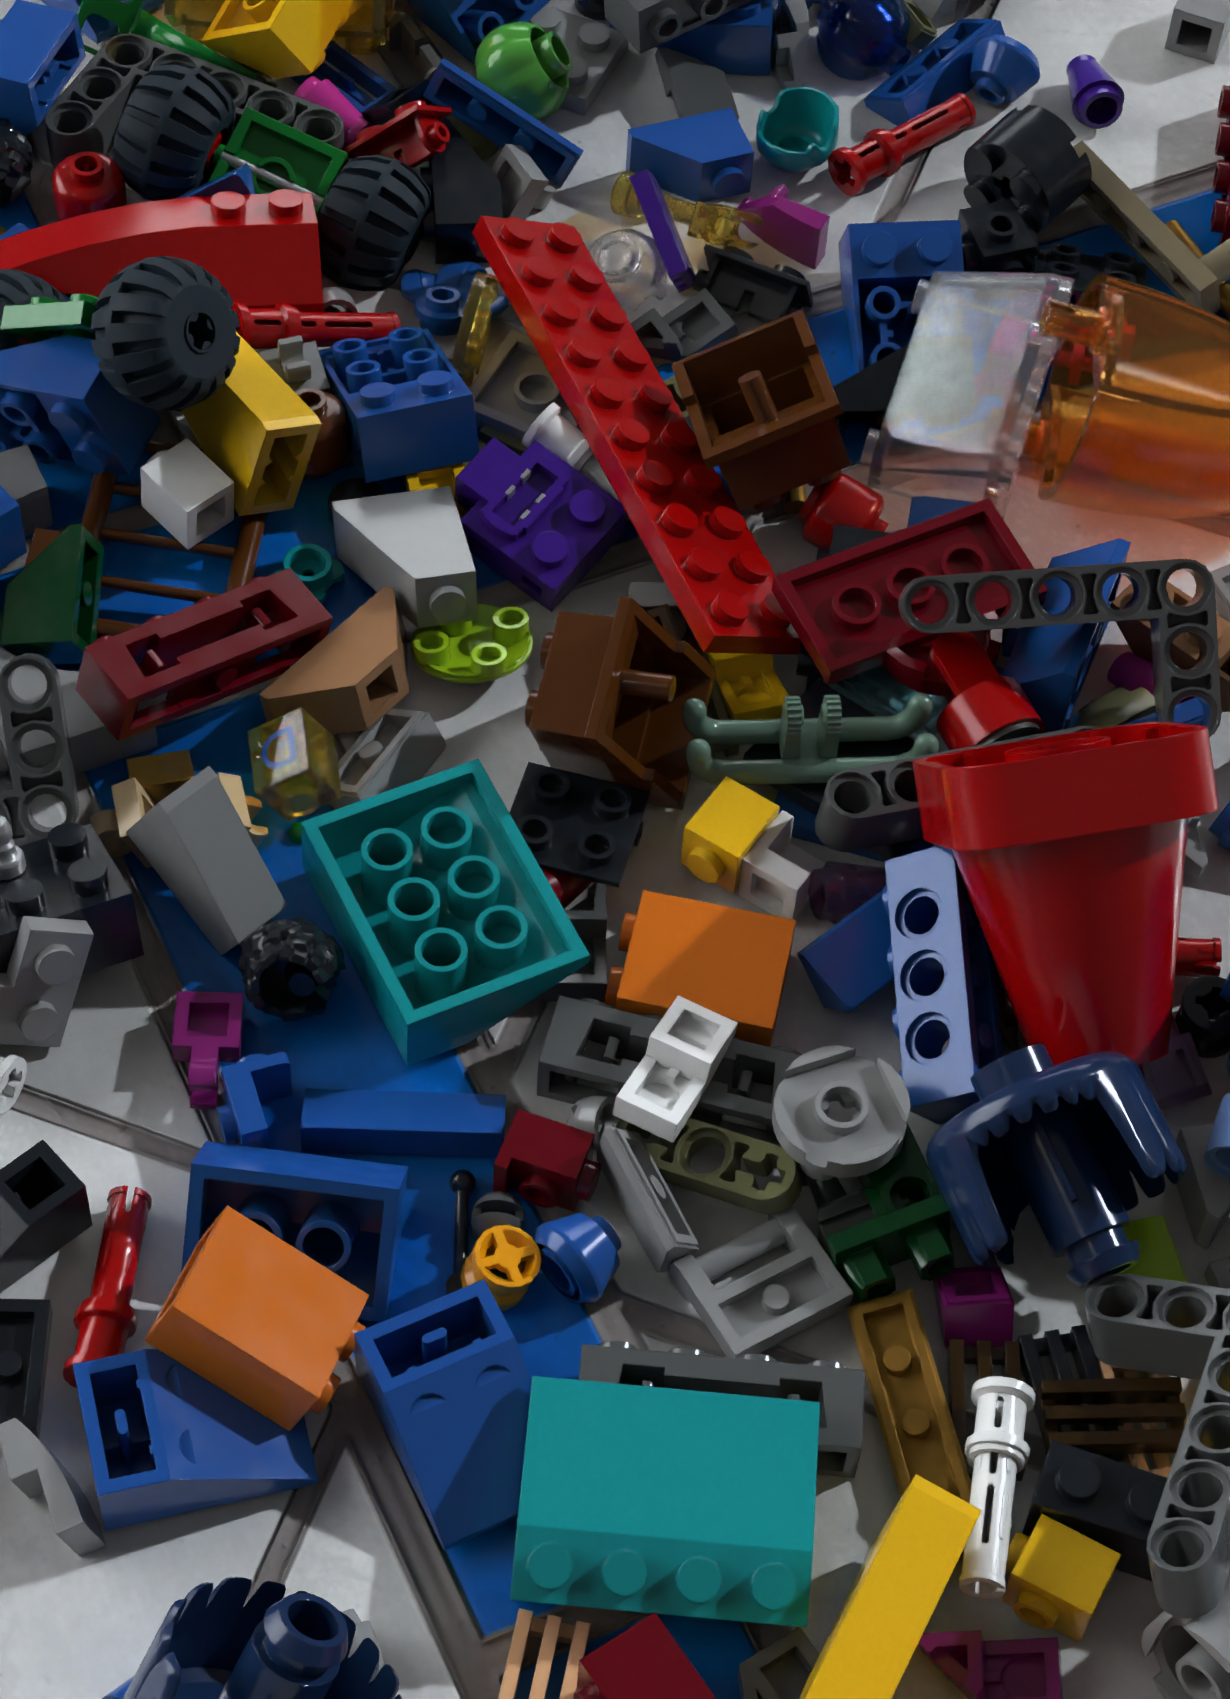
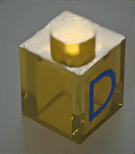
(294, 764)

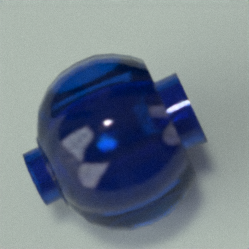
(863, 37)

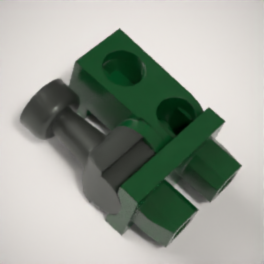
(885, 1223)

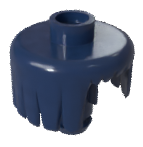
(1064, 1147)
(259, 1649)

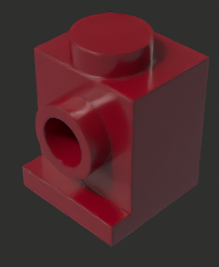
(546, 1162)

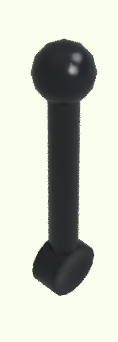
(462, 1184)

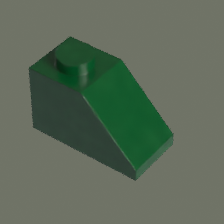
(55, 599)

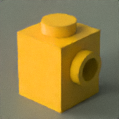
(725, 832)
(1057, 1577)

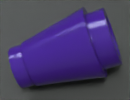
(1093, 93)

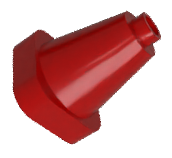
(1077, 873)

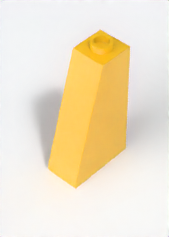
(256, 434)
(893, 1595)

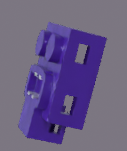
(536, 519)

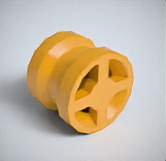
(510, 1252)

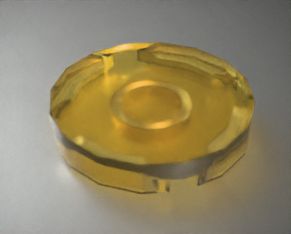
(475, 327)

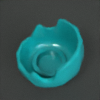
(798, 129)

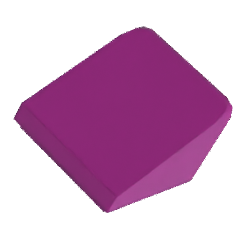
(975, 1306)

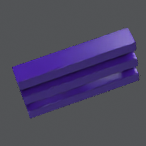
(663, 230)

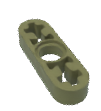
(727, 1181)

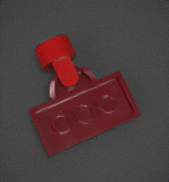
(852, 620)

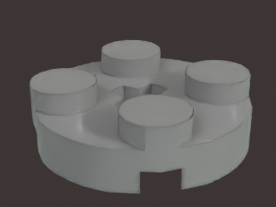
(834, 1147)

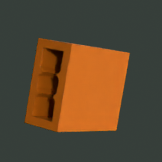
(707, 954)
(260, 1320)

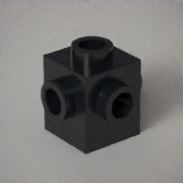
(997, 239)

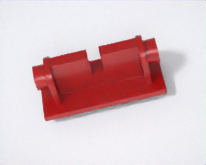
(413, 131)

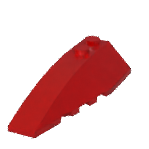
(252, 243)

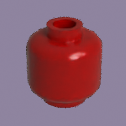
(87, 185)
(840, 503)

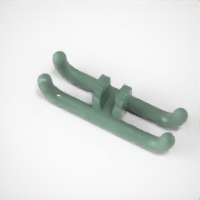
(805, 744)

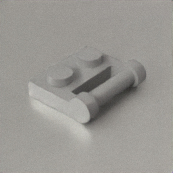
(771, 1300)

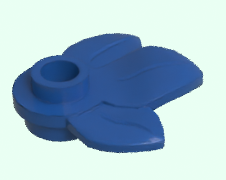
(442, 296)

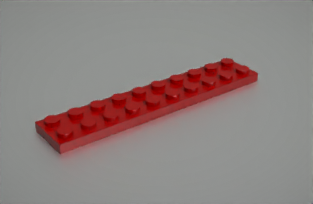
(639, 436)

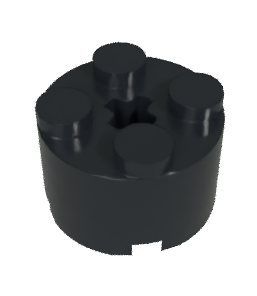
(1027, 161)

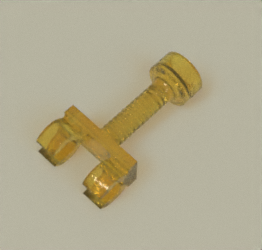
(706, 221)

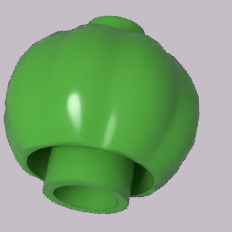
(525, 67)

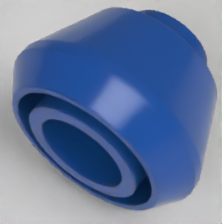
(1002, 69)
(578, 1255)

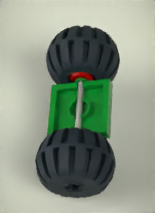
(182, 137)
(155, 326)

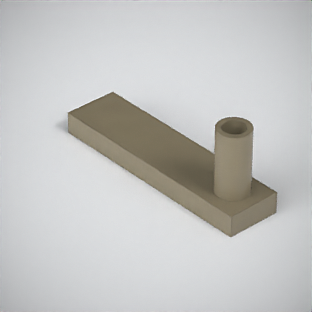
(1152, 241)

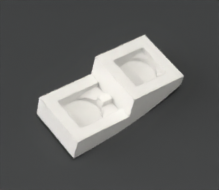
(675, 1069)

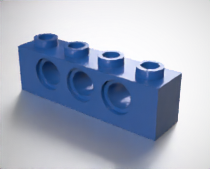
(965, 1005)

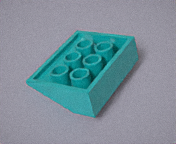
(440, 908)
(667, 1502)

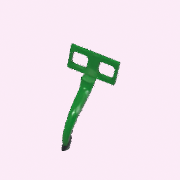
(137, 21)

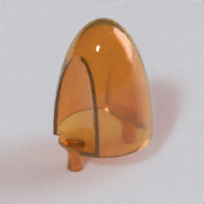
(1135, 405)

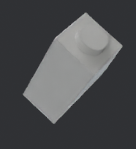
(414, 547)
(209, 861)

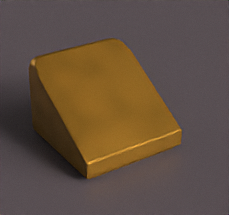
(161, 772)

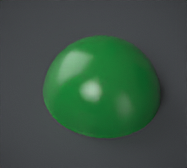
(295, 833)

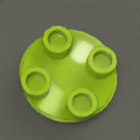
(477, 648)

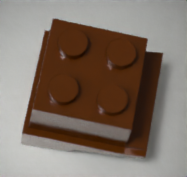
(765, 411)
(617, 700)

